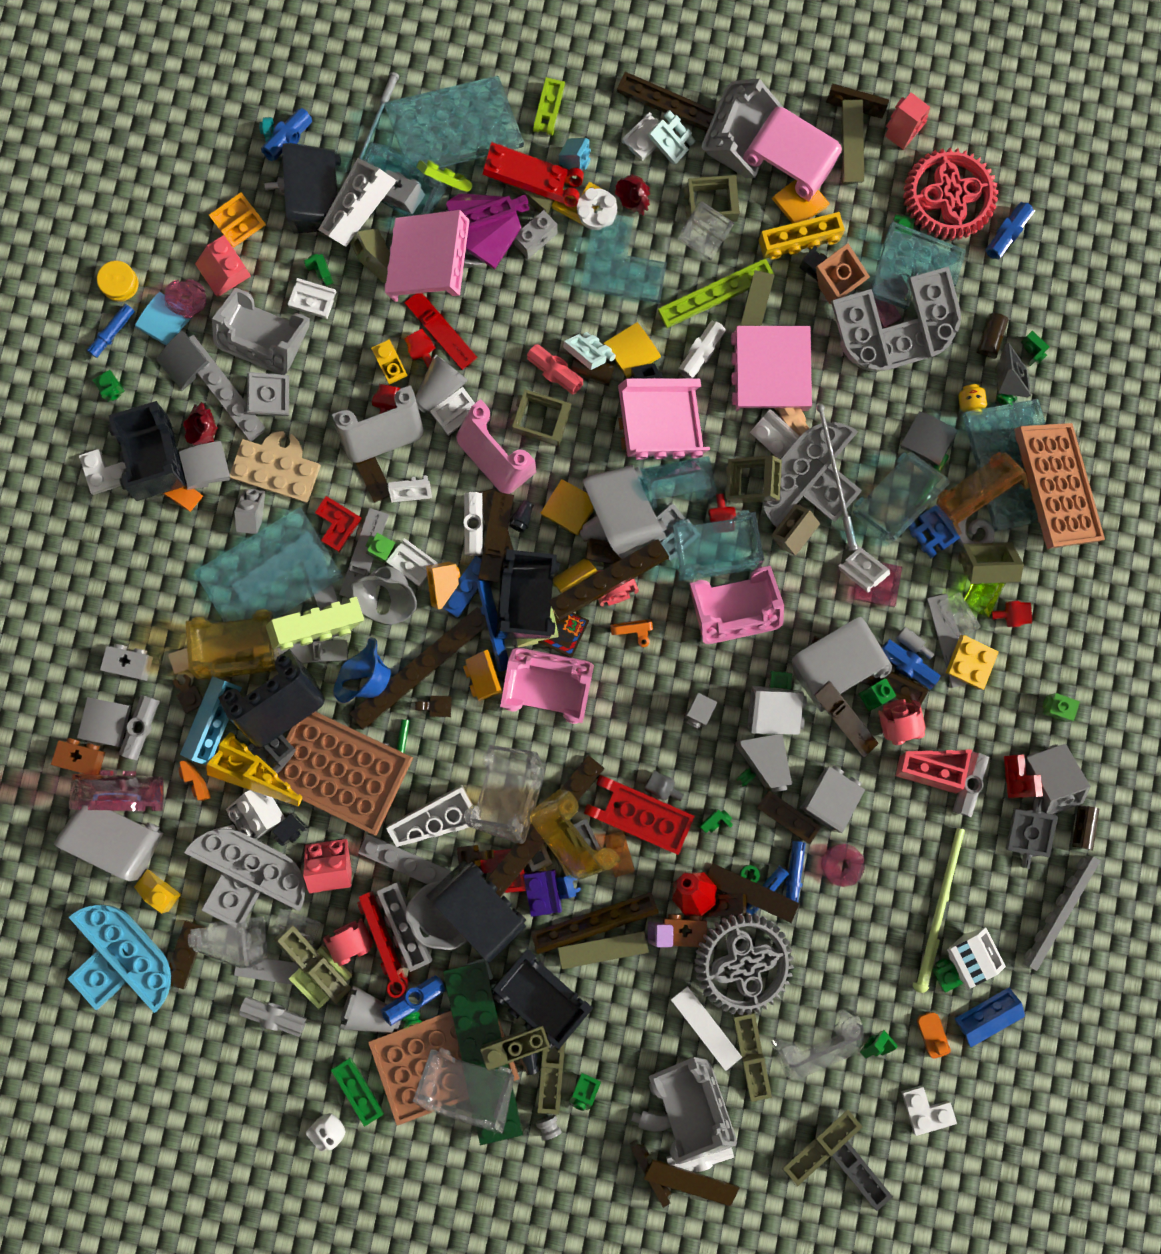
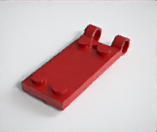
(532, 174)
(643, 816)
(390, 964)

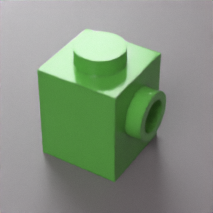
(379, 547)
(1060, 707)

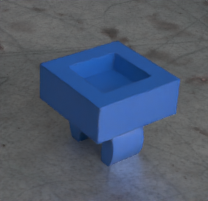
(566, 887)

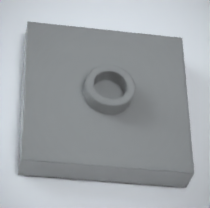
(267, 394)

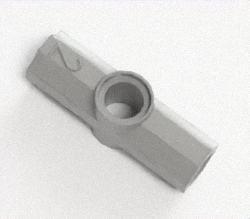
(134, 741)
(967, 798)
(272, 1016)

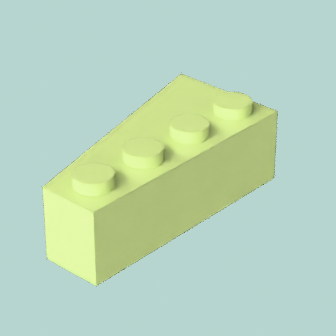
(314, 625)

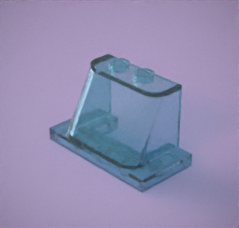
(679, 479)

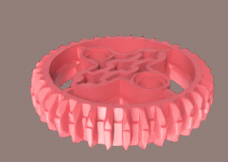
(950, 193)

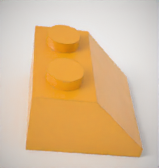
(483, 676)

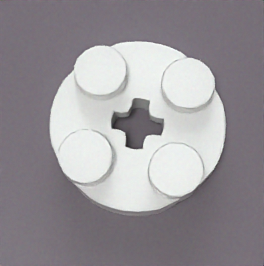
(602, 218)

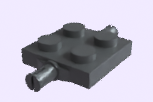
(1031, 832)

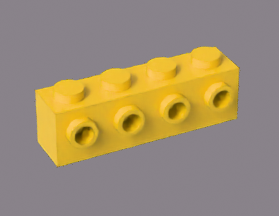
(801, 235)

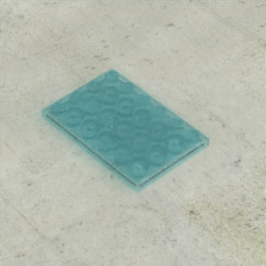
(453, 123)
(993, 432)
(270, 570)

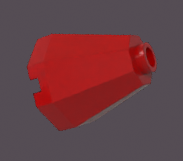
(694, 893)

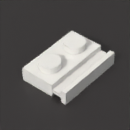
(638, 140)
(312, 298)
(453, 411)
(774, 434)
(411, 562)
(864, 569)

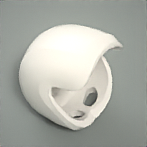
(326, 1132)

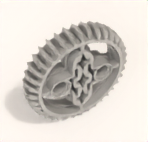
(751, 969)

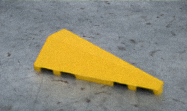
(240, 767)

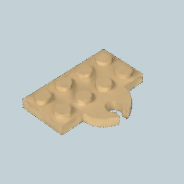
(276, 467)

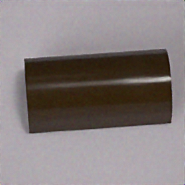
(992, 335)
(600, 374)
(1085, 827)

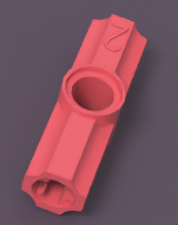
(555, 369)

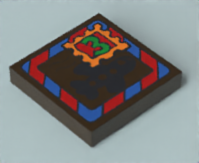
(569, 634)

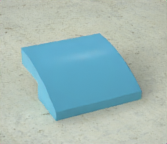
(160, 321)

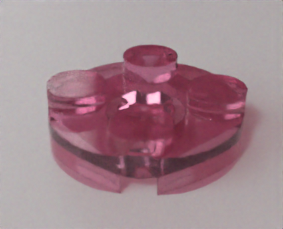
(185, 307)
(854, 860)

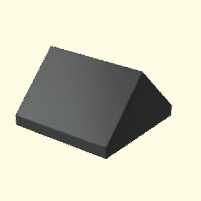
(1012, 374)

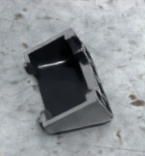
(309, 185)
(526, 595)

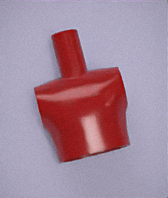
(420, 346)
(384, 398)
(721, 512)
(1015, 613)

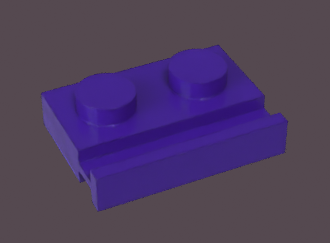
(542, 892)

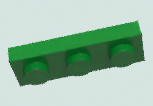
(357, 1091)

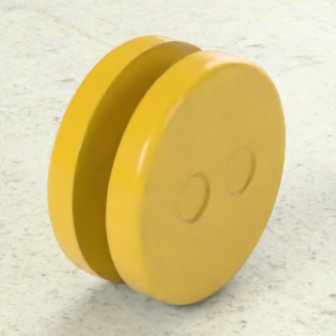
(117, 281)

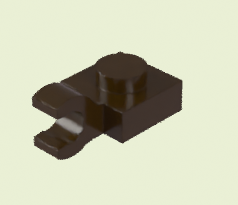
(438, 706)
(472, 854)

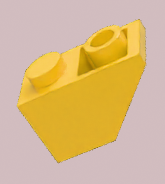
(389, 361)

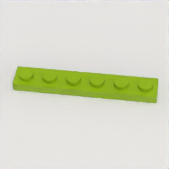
(711, 295)

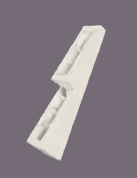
(706, 1028)

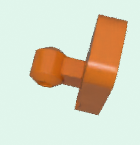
(640, 626)
(933, 1035)

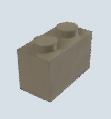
(795, 529)

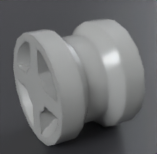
(548, 1127)

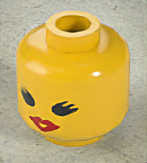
(972, 398)

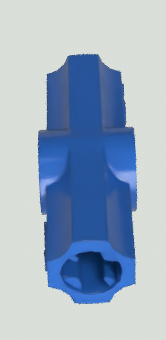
(286, 133)
(1009, 230)
(910, 665)
(403, 1007)

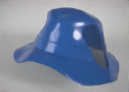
(363, 665)

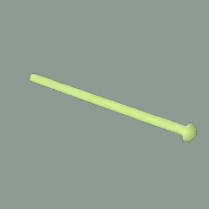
(932, 944)

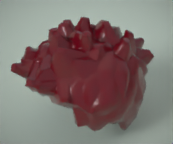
(633, 193)
(199, 426)

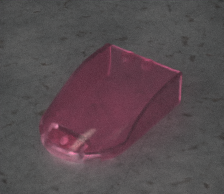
(116, 792)

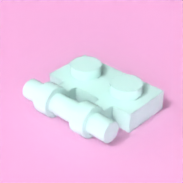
(667, 141)
(589, 350)

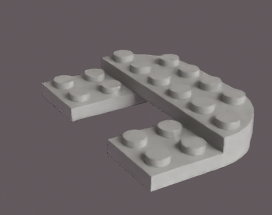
(907, 342)

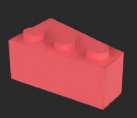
(907, 120)
(937, 769)

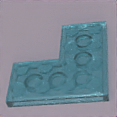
(908, 255)
(613, 272)

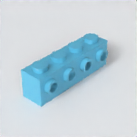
(208, 723)

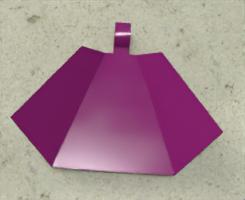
(491, 223)

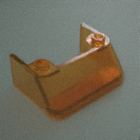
(980, 489)

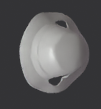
(402, 597)
(425, 915)

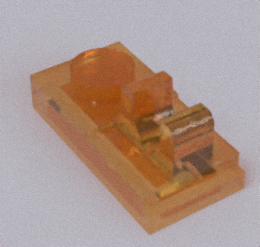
(618, 843)

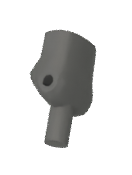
(662, 786)

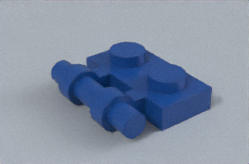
(937, 527)

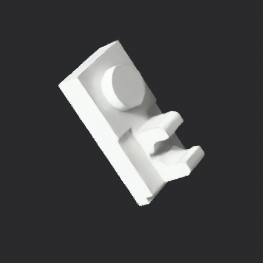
(410, 490)

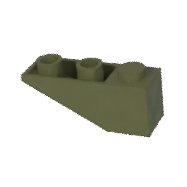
(372, 252)
(514, 1047)

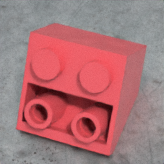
(327, 866)

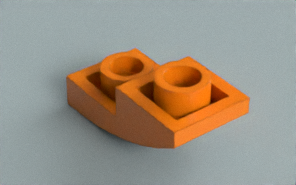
(185, 498)
(191, 774)

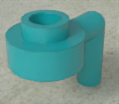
(267, 127)

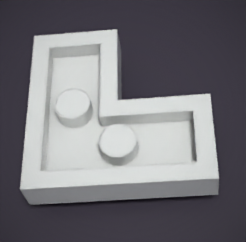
(98, 475)
(926, 1117)

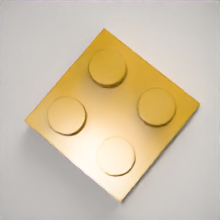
(972, 662)

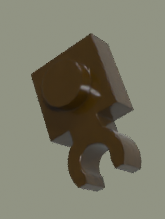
(190, 697)

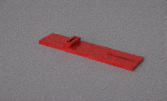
(441, 330)

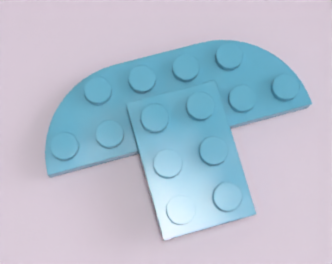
(121, 957)

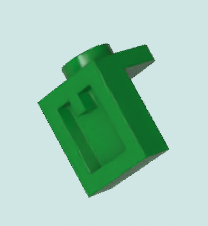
(320, 265)
(1035, 345)
(109, 386)
(877, 694)
(711, 823)
(946, 975)
(878, 1044)
(584, 1092)

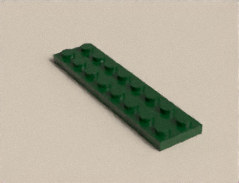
(476, 1025)

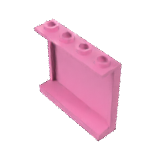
(427, 254)
(772, 367)
(661, 418)

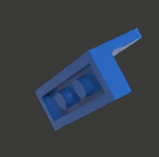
(990, 1017)

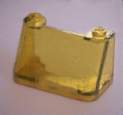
(230, 647)
(565, 841)

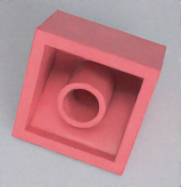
(221, 266)

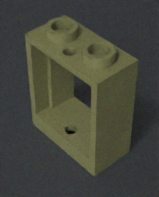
(714, 183)
(562, 406)
(772, 479)
(1001, 572)

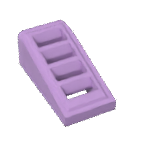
(660, 934)

